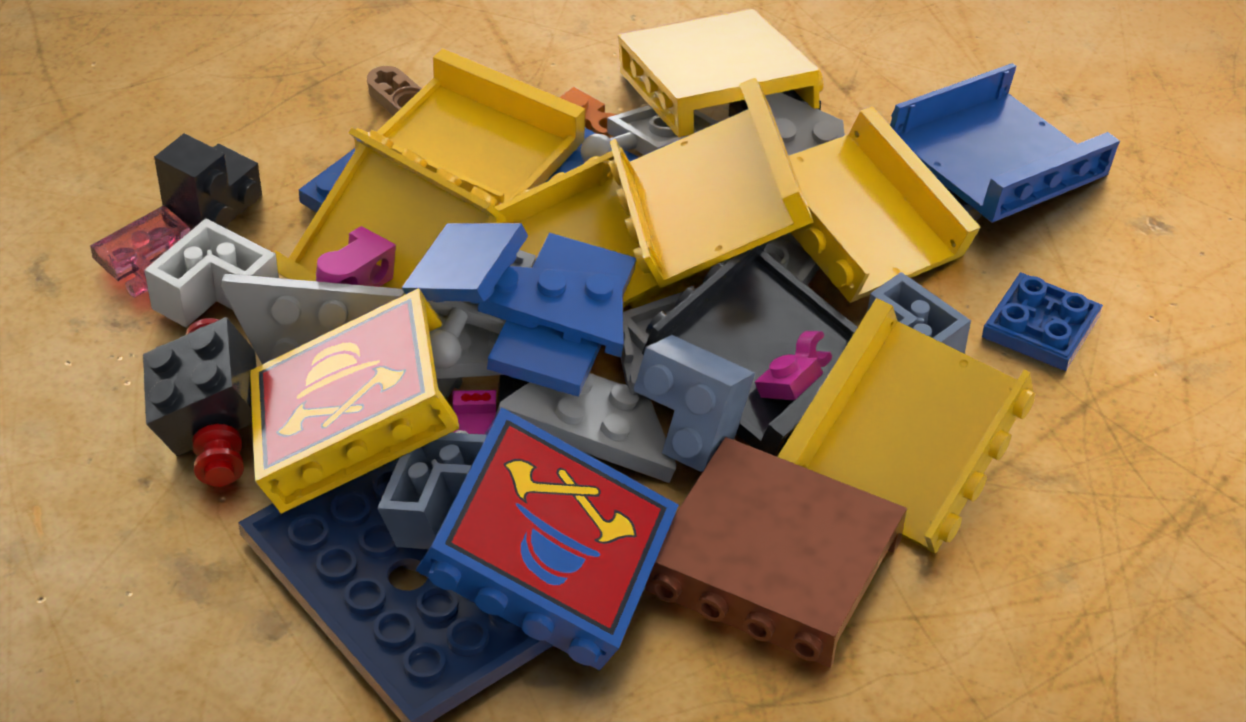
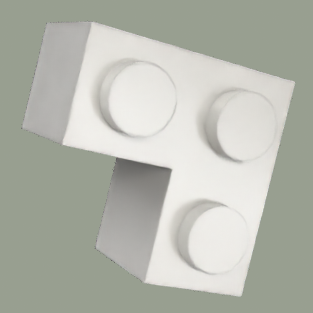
(191, 271)

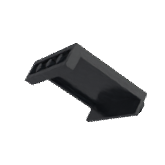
(751, 317)

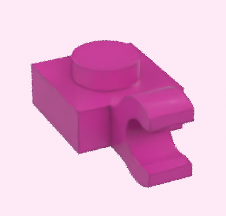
(793, 374)

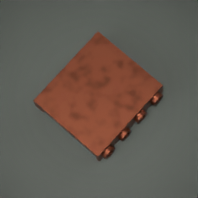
(775, 550)

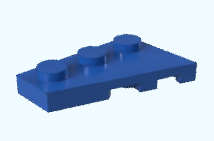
(568, 301)

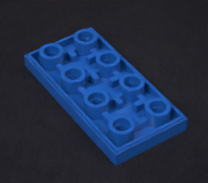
(541, 352)

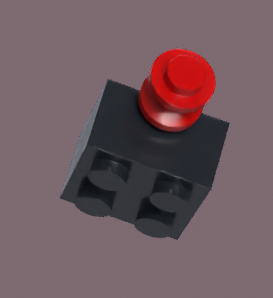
(202, 396)

